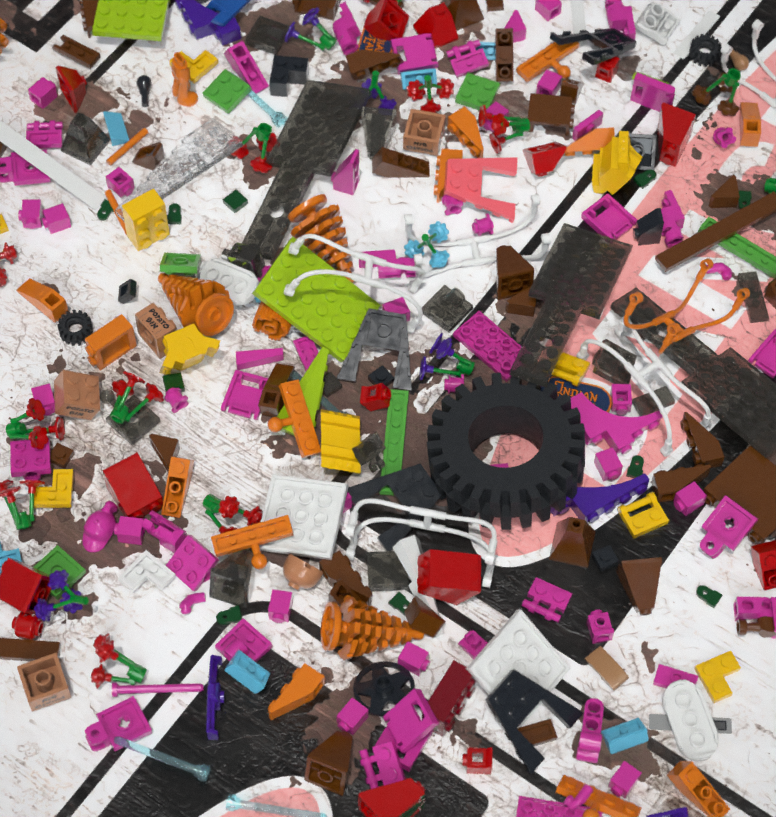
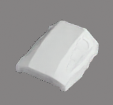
(657, 22)

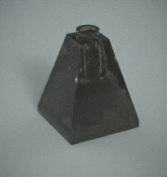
(377, 128)
(84, 139)
(232, 579)

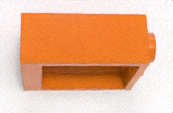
(110, 342)

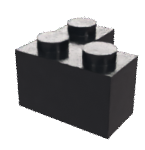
(287, 71)

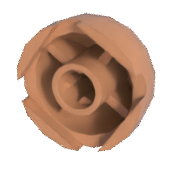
(300, 573)

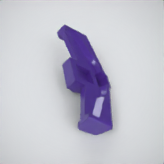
(214, 697)

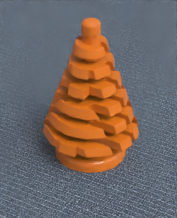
(324, 223)
(198, 302)
(362, 629)

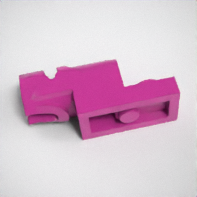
(620, 17)
(346, 30)
(672, 218)
(390, 256)
(167, 532)

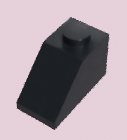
(649, 228)

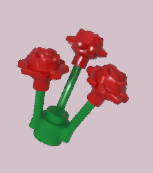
(229, 508)
(106, 650)

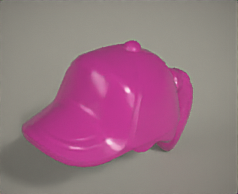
(99, 527)

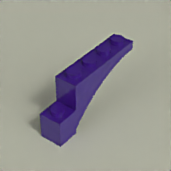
(200, 22)
(595, 501)

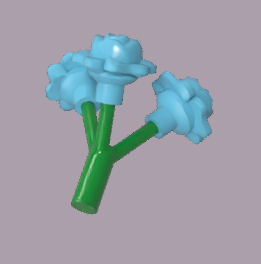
(439, 233)

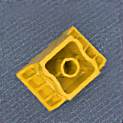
(614, 164)
(186, 348)
(338, 436)

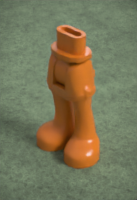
(181, 82)

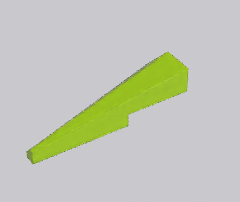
(311, 386)

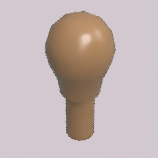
(739, 61)

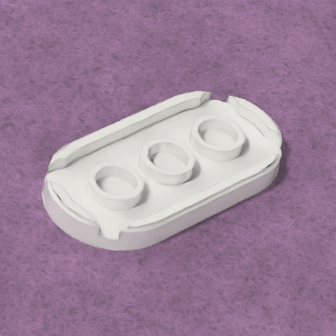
(235, 279)
(690, 720)

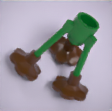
(728, 83)

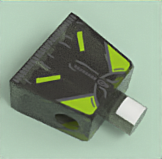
(245, 256)

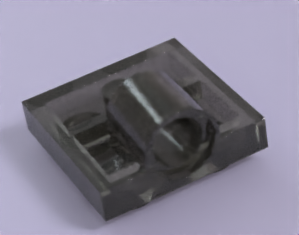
(267, 35)
(447, 308)
(610, 367)

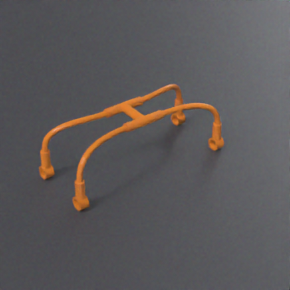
(674, 330)

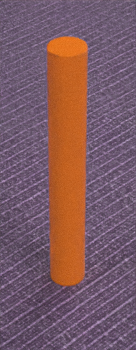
(128, 145)
(114, 205)

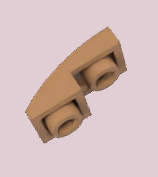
(607, 668)

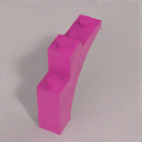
(616, 430)

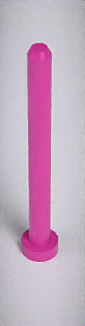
(159, 688)

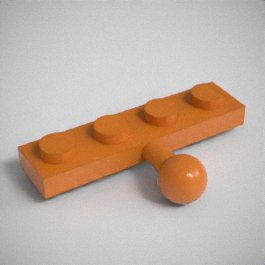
(545, 59)
(298, 418)
(252, 537)
(598, 800)

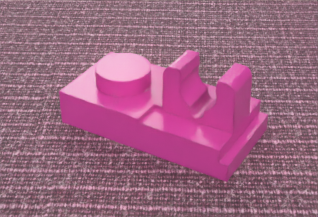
(472, 644)

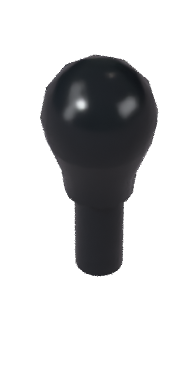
(144, 85)

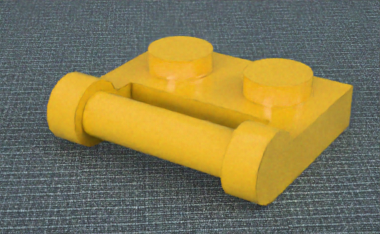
(571, 369)
(646, 520)

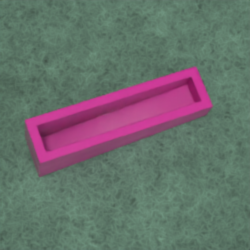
(255, 358)

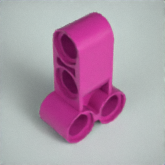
(590, 740)

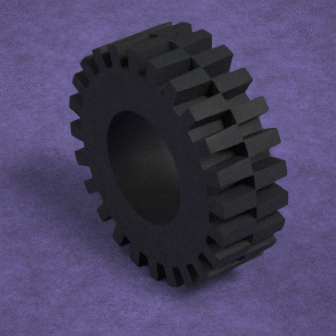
(508, 490)

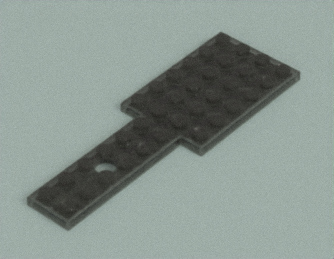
(306, 147)
(572, 282)
(725, 382)

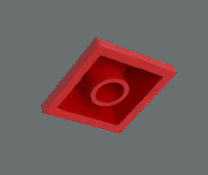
(386, 20)
(439, 23)
(72, 86)
(544, 157)

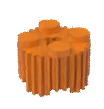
(270, 323)

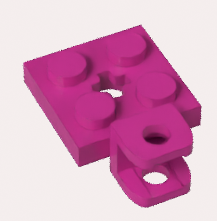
(18, 173)
(716, 528)
(102, 733)

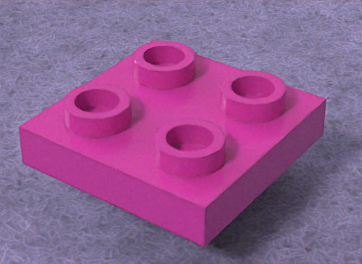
(29, 461)
(192, 563)
(246, 639)

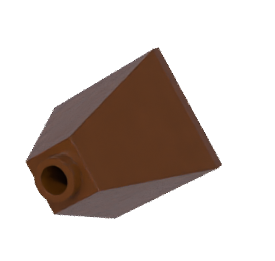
(464, 12)
(512, 272)
(572, 542)
(641, 582)
(329, 763)

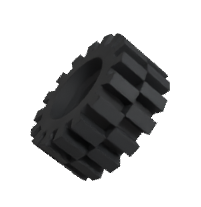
(705, 42)
(74, 318)

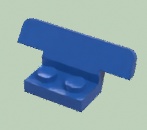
(227, 9)

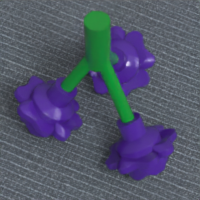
(374, 86)
(72, 600)

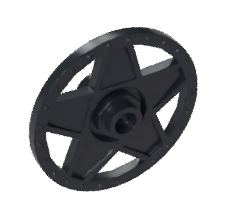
(382, 687)

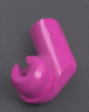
(722, 269)
(189, 600)
(582, 796)

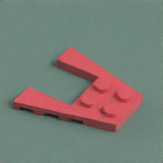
(464, 182)

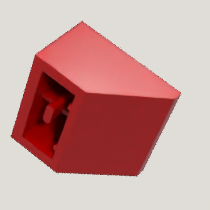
(765, 563)

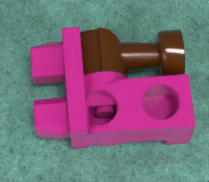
(758, 608)

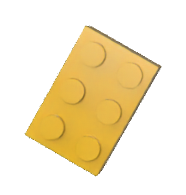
(145, 219)

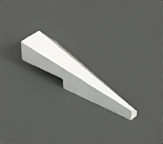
(408, 552)

